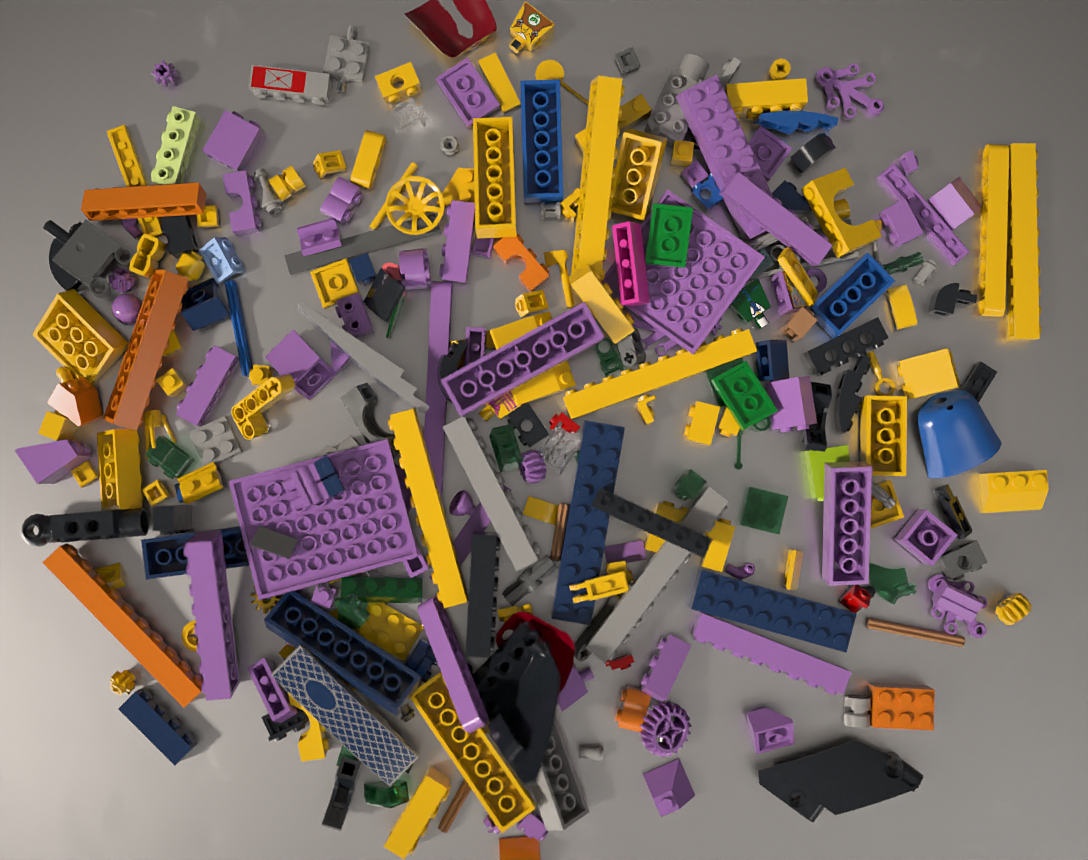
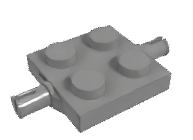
(346, 59)

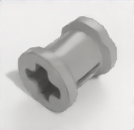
(548, 214)

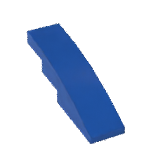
(791, 120)

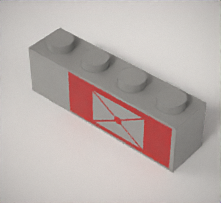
(290, 84)

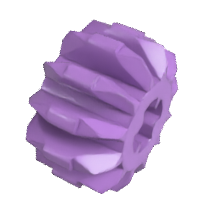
(532, 466)

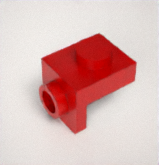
(622, 662)

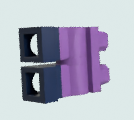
(309, 489)

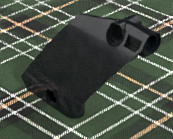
(840, 779)

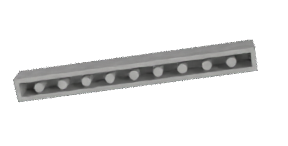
(653, 579)

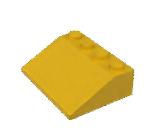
(79, 336)
(548, 383)

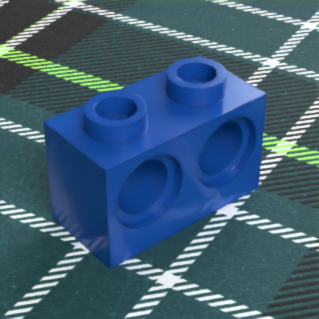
(710, 187)

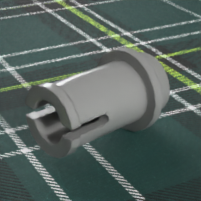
(926, 271)
(591, 752)

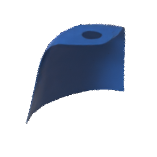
(956, 437)

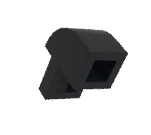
(813, 151)
(946, 297)

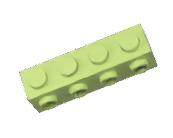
(175, 147)

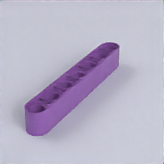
(452, 665)

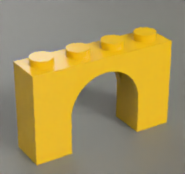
(842, 236)
(720, 533)

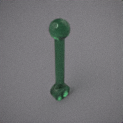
(738, 465)

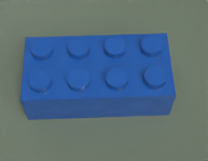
(851, 295)

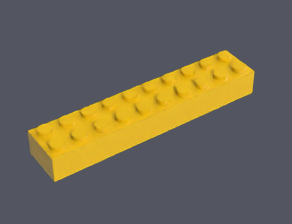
(597, 173)

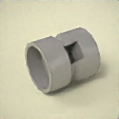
(857, 711)

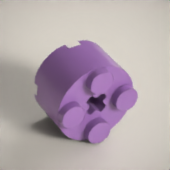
(415, 269)

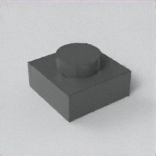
(627, 60)

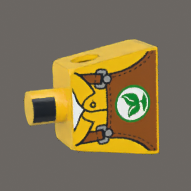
(530, 29)

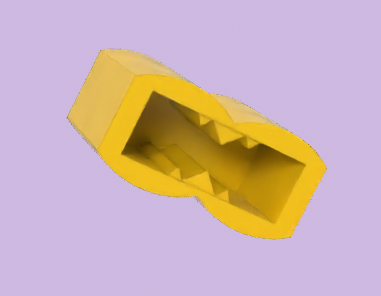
(148, 254)

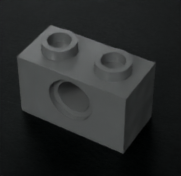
(973, 558)

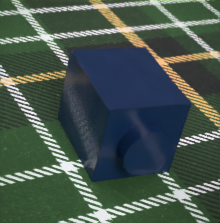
(363, 269)

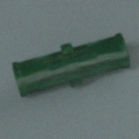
(903, 263)

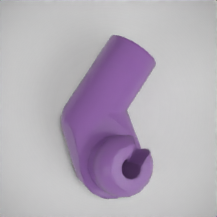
(741, 572)

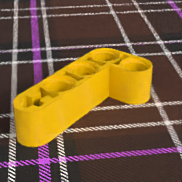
(248, 411)

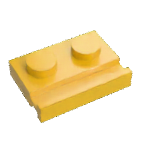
(200, 483)

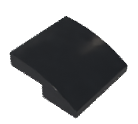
(384, 295)

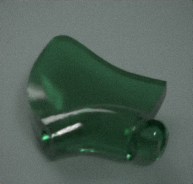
(890, 583)
(351, 611)

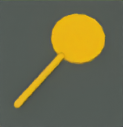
(554, 71)

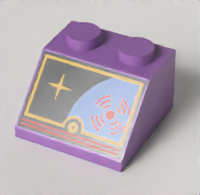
(786, 294)

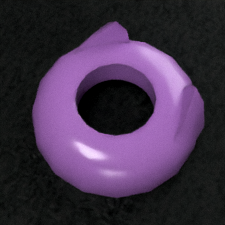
(820, 275)

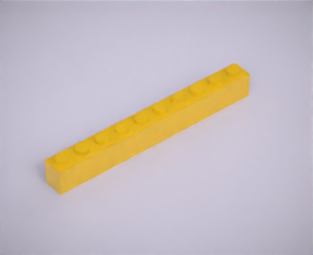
(1022, 245)
(659, 374)
(429, 507)

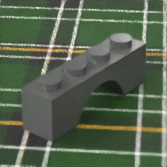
(360, 405)

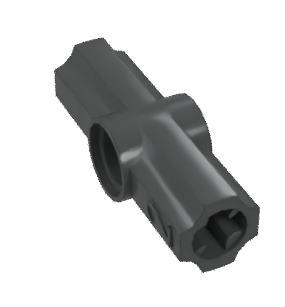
(529, 580)

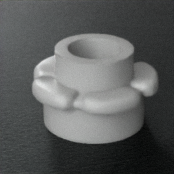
(449, 140)

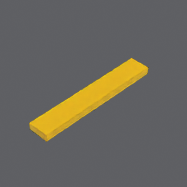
(132, 172)

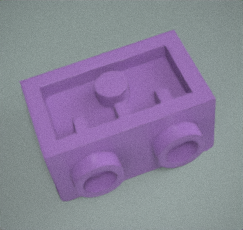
(319, 236)

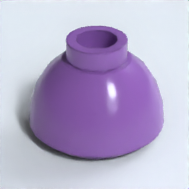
(462, 504)

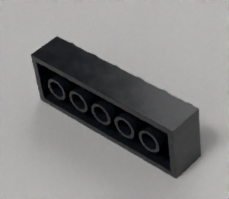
(481, 600)

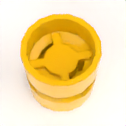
(287, 183)

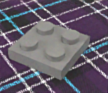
(215, 441)

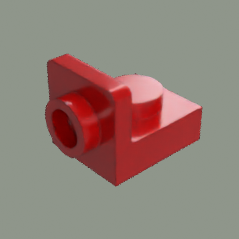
(567, 424)
(856, 599)

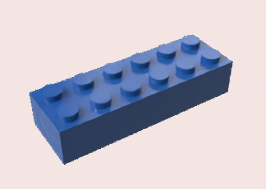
(541, 141)

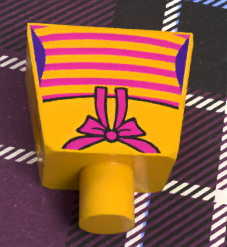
(500, 407)

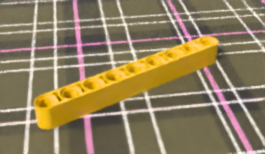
(994, 230)

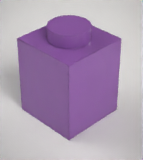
(325, 598)

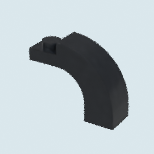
(65, 280)
(448, 364)
(815, 436)
(343, 792)

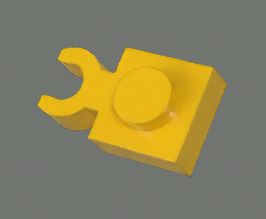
(505, 613)

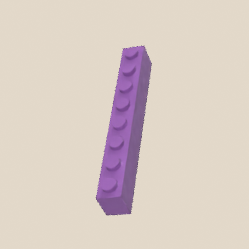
(770, 652)

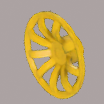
(415, 206)

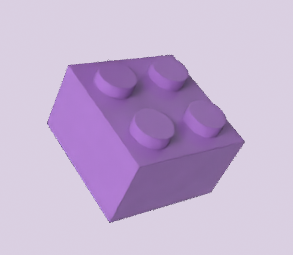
(925, 537)

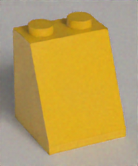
(929, 373)

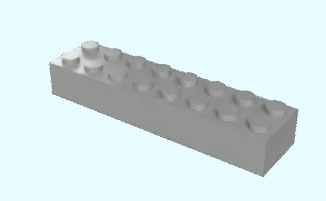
(491, 492)

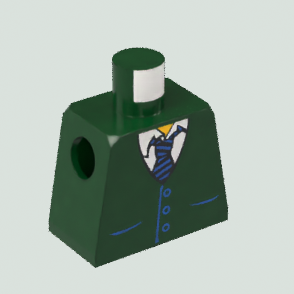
(751, 304)

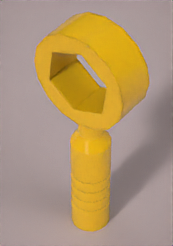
(877, 371)

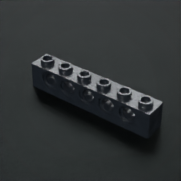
(651, 522)

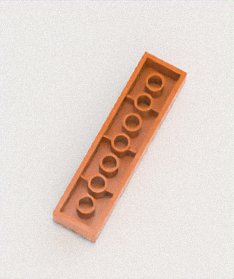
(146, 349)

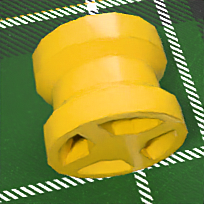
(777, 74)

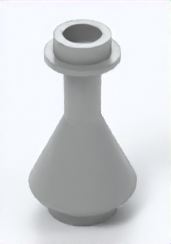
(270, 200)

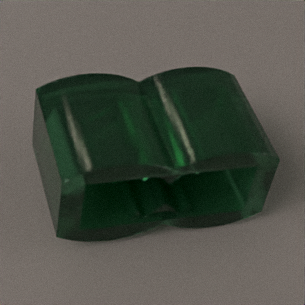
(169, 457)

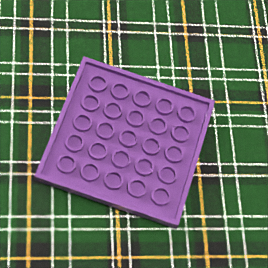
(693, 298)

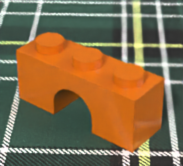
(512, 248)

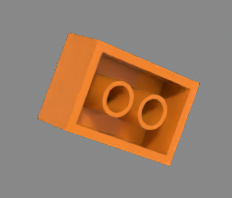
(901, 706)

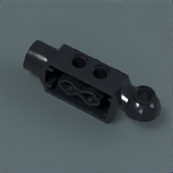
(85, 526)

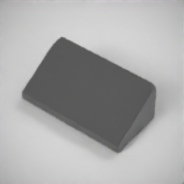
(274, 542)

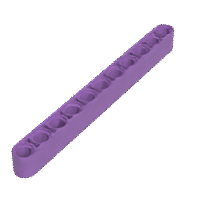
(438, 345)

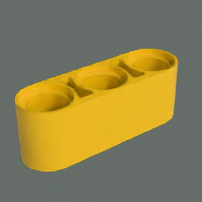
(368, 159)

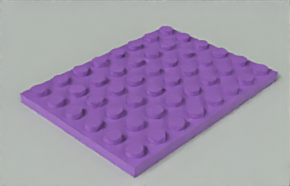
(335, 537)

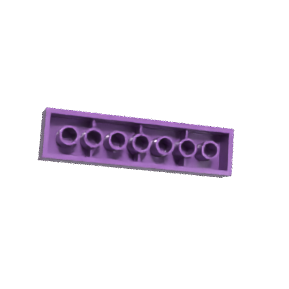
(722, 143)
(522, 359)
(212, 614)

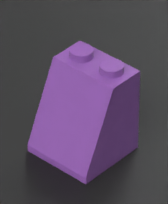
(302, 362)
(53, 460)

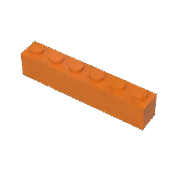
(144, 201)

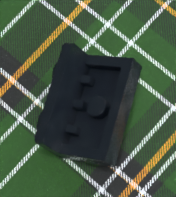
(278, 730)

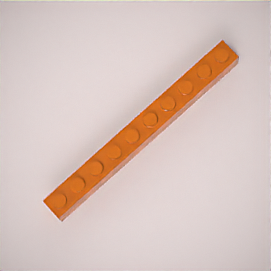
(124, 623)

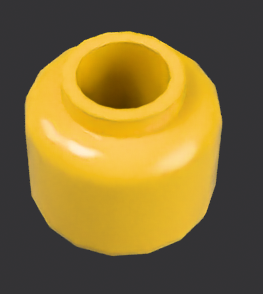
(190, 266)

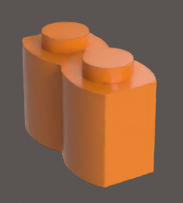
(633, 708)

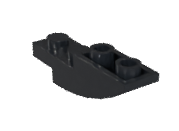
(846, 400)

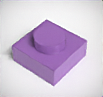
(909, 163)
(694, 174)

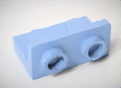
(221, 259)

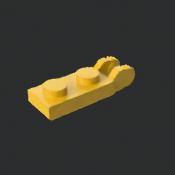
(601, 586)

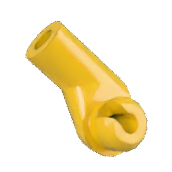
(64, 374)

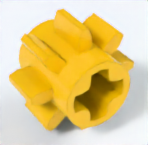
(122, 682)

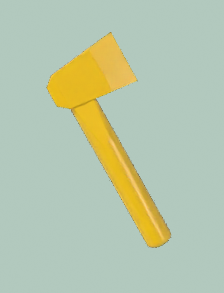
(559, 257)

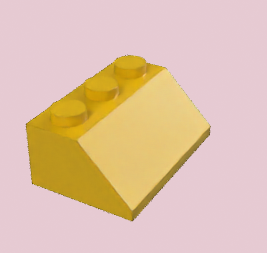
(1013, 490)

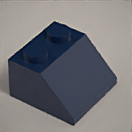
(204, 304)

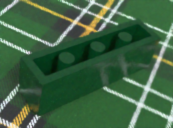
(383, 589)

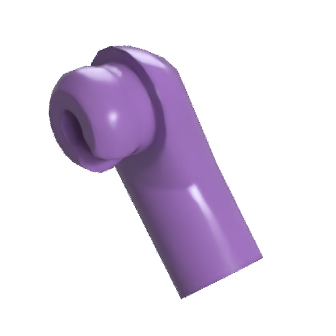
(130, 226)

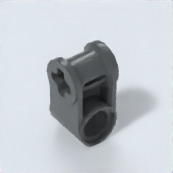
(630, 347)

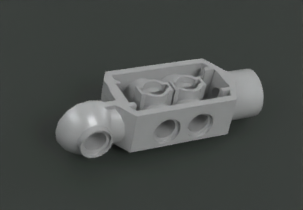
(667, 117)

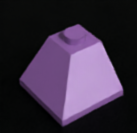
(769, 730)
(669, 786)

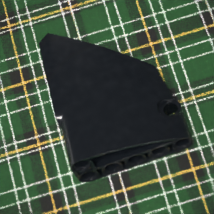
(521, 698)

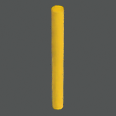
(382, 213)

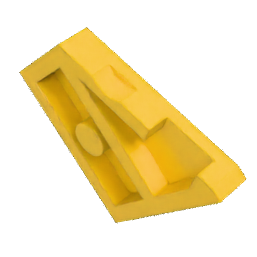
(460, 187)

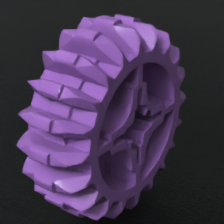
(671, 733)

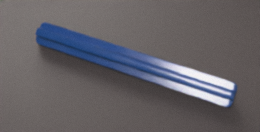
(238, 327)

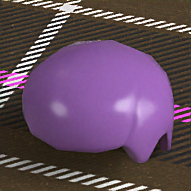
(126, 308)

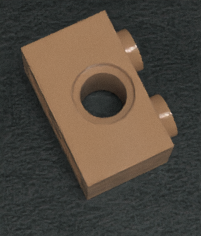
(798, 324)

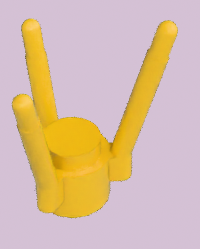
(153, 420)

